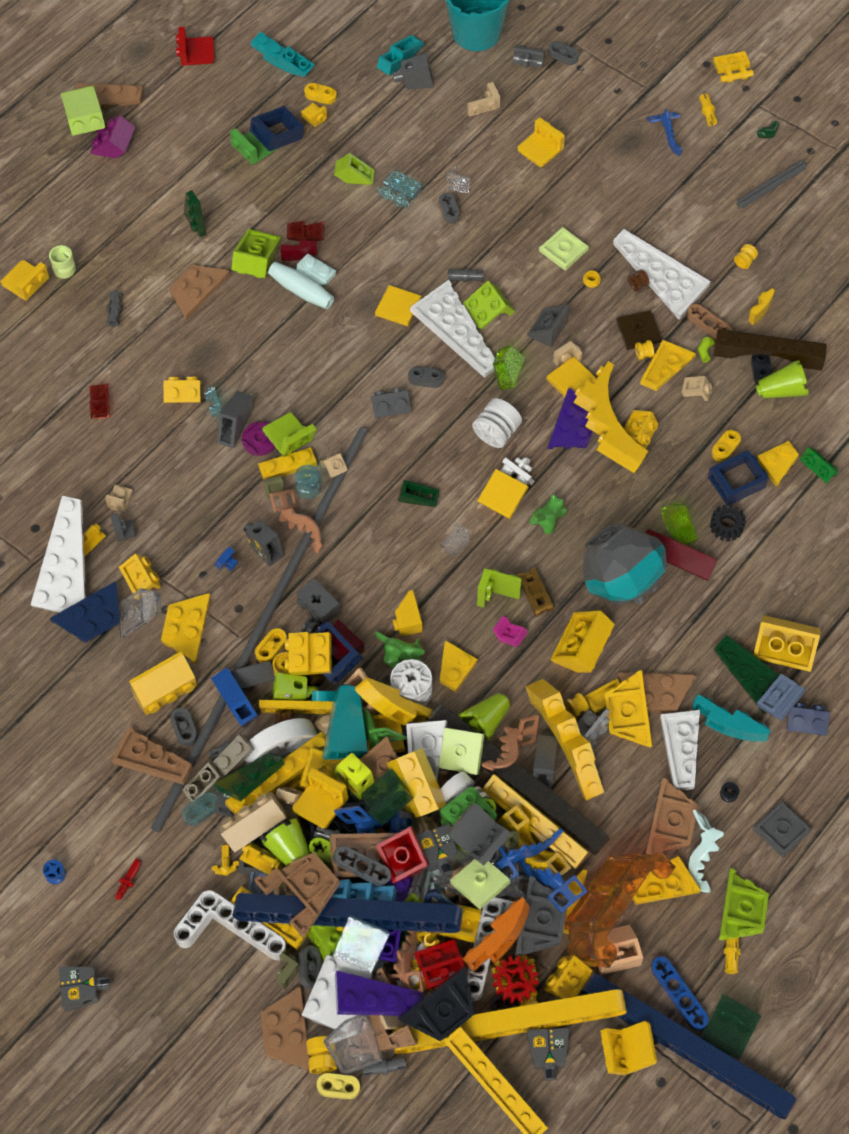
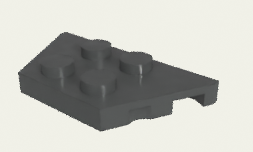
(544, 921)

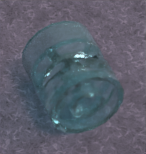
(307, 482)

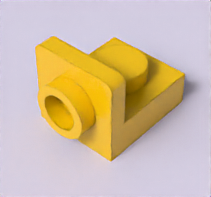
(314, 114)

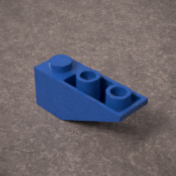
(235, 697)

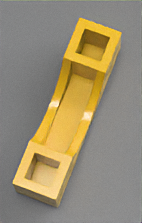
(517, 820)

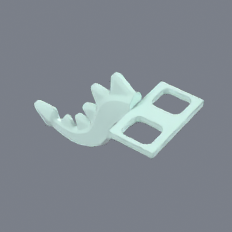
(702, 851)

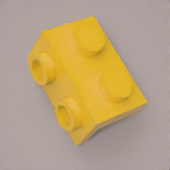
(182, 390)
(469, 925)

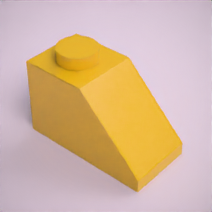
(407, 616)

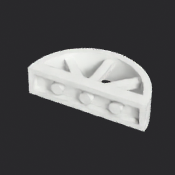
(281, 738)

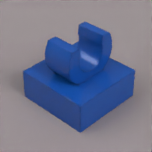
(226, 559)

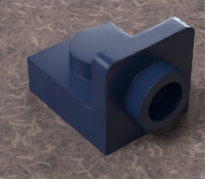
(401, 821)

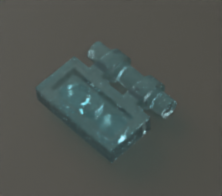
(401, 184)

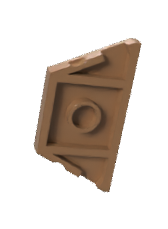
(196, 286)
(663, 691)
(672, 820)
(286, 1030)

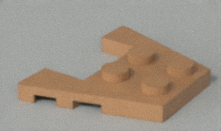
(309, 882)
(402, 1038)

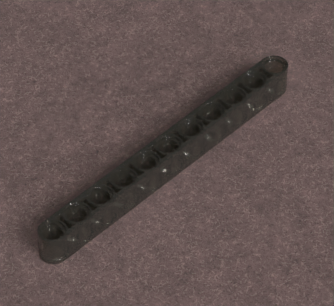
(533, 790)

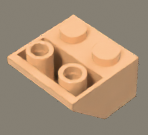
(628, 950)

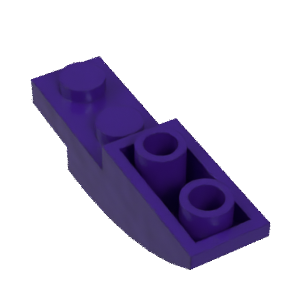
(390, 948)

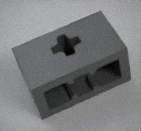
(317, 602)

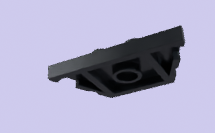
(442, 1008)

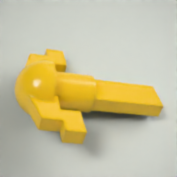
(226, 869)

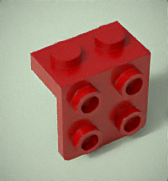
(194, 50)

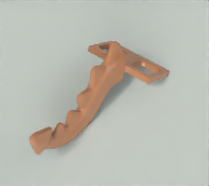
(293, 518)
(512, 742)
(403, 965)

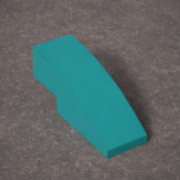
(399, 51)

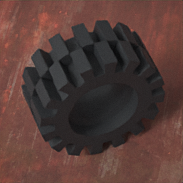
(729, 513)

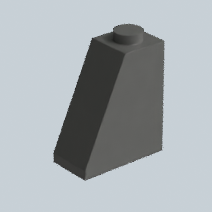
(234, 418)
(545, 759)

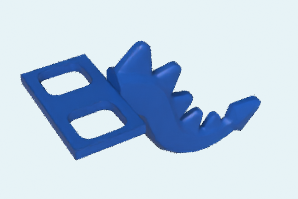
(667, 124)
(364, 822)
(524, 852)
(556, 882)

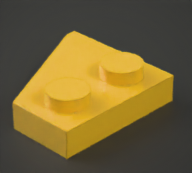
(778, 461)
(455, 666)

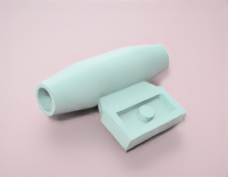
(306, 280)

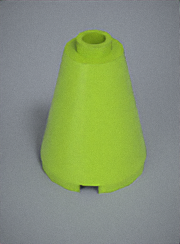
(784, 383)
(487, 714)
(287, 842)

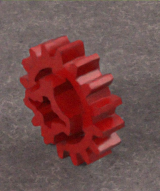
(508, 974)

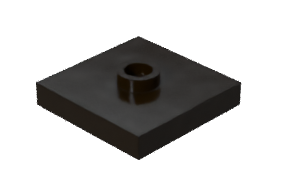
(638, 328)

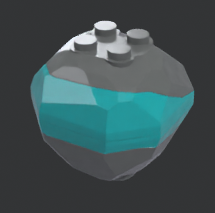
(623, 564)

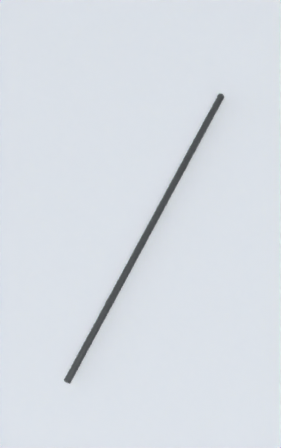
(260, 627)

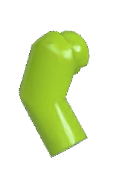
(703, 347)

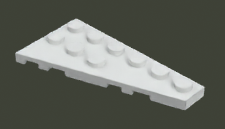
(668, 278)
(452, 323)
(63, 567)

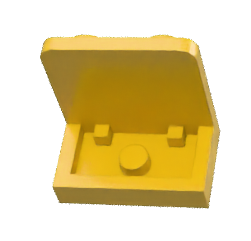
(542, 144)
(25, 279)
(321, 798)
(628, 1048)

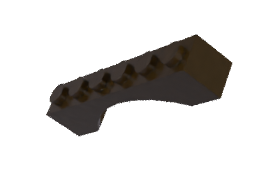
(735, 344)

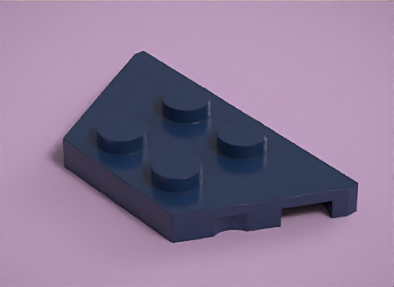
(91, 615)

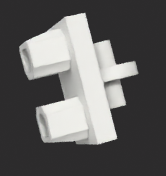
(510, 468)

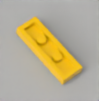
(287, 465)

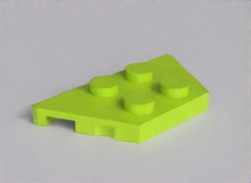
(743, 908)

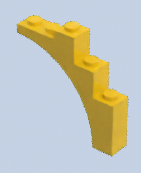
(601, 419)
(565, 728)

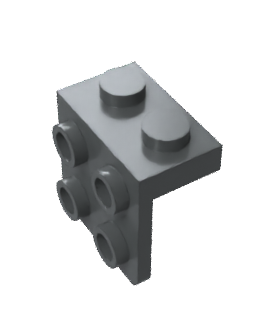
(478, 834)

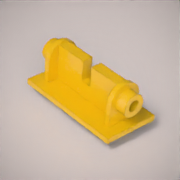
(92, 538)
(260, 858)

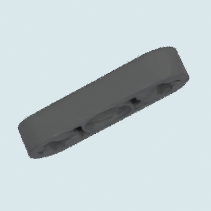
(372, 878)

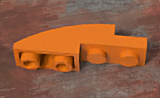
(506, 930)

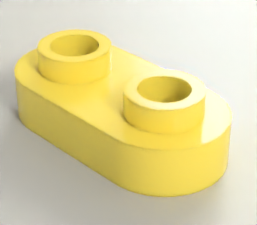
(339, 1084)

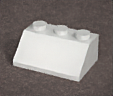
(322, 1000)

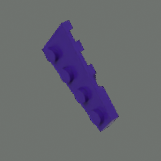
(371, 997)

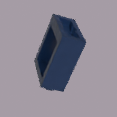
(260, 124)
(723, 487)
(348, 662)

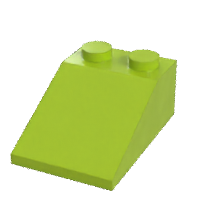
(255, 253)

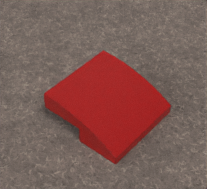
(439, 963)

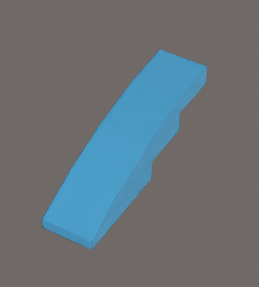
(364, 891)

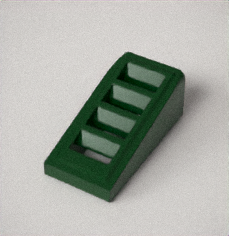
(417, 500)

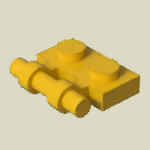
(733, 62)

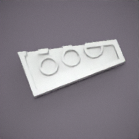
(429, 737)
(680, 739)

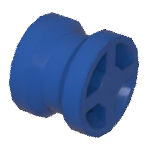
(51, 867)

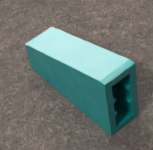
(345, 726)

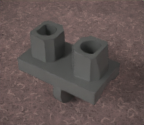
(528, 56)

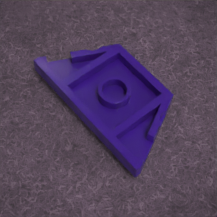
(570, 425)

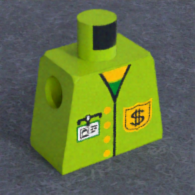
(291, 688)

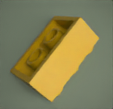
(583, 641)
(786, 643)
(163, 683)
(420, 781)

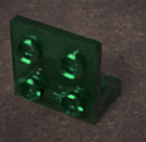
(386, 797)
(731, 1026)

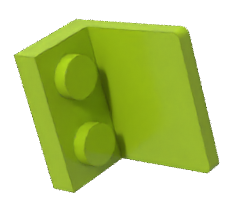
(487, 304)
(289, 434)
(498, 583)
(324, 939)

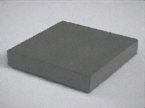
(782, 829)

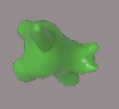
(549, 514)
(398, 650)

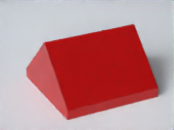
(403, 855)

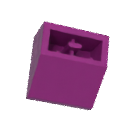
(113, 139)

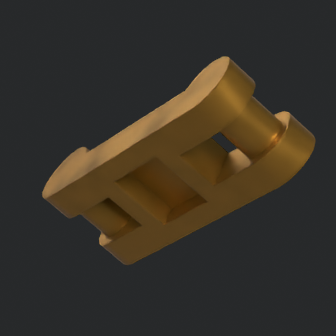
(535, 592)

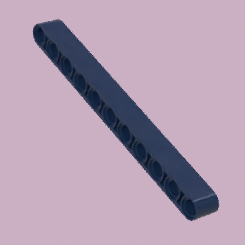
(383, 914)
(700, 1052)

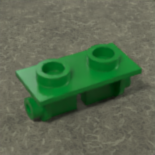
(818, 465)

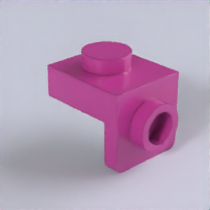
(508, 632)

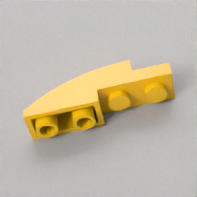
(390, 704)

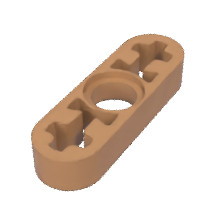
(706, 315)

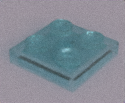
(361, 943)

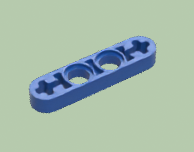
(676, 995)

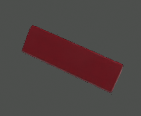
(686, 557)

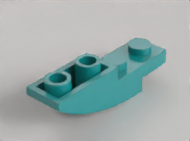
(281, 57)
(738, 725)

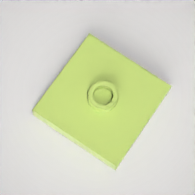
(563, 248)
(461, 751)
(480, 882)

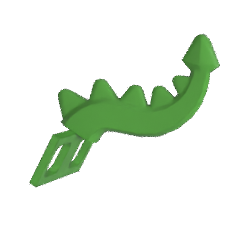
(375, 734)

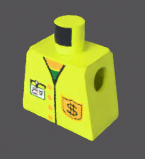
(353, 774)

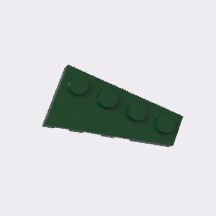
(746, 668)

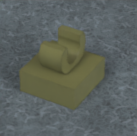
(273, 485)

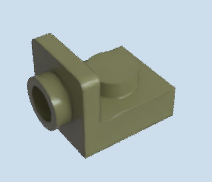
(288, 973)

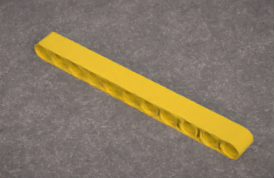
(530, 1017)

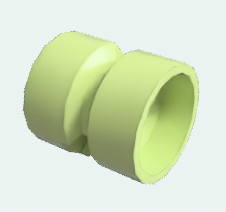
(62, 261)

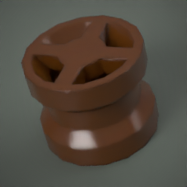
(638, 280)
(283, 716)

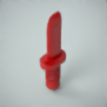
(127, 880)

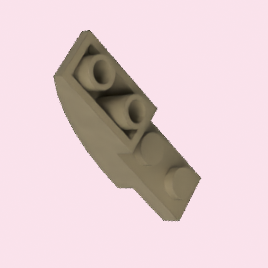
(225, 764)

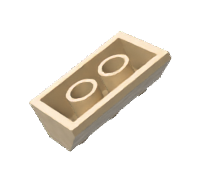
(252, 821)

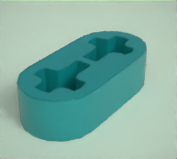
(323, 695)

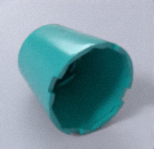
(476, 23)

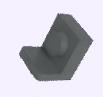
(123, 529)

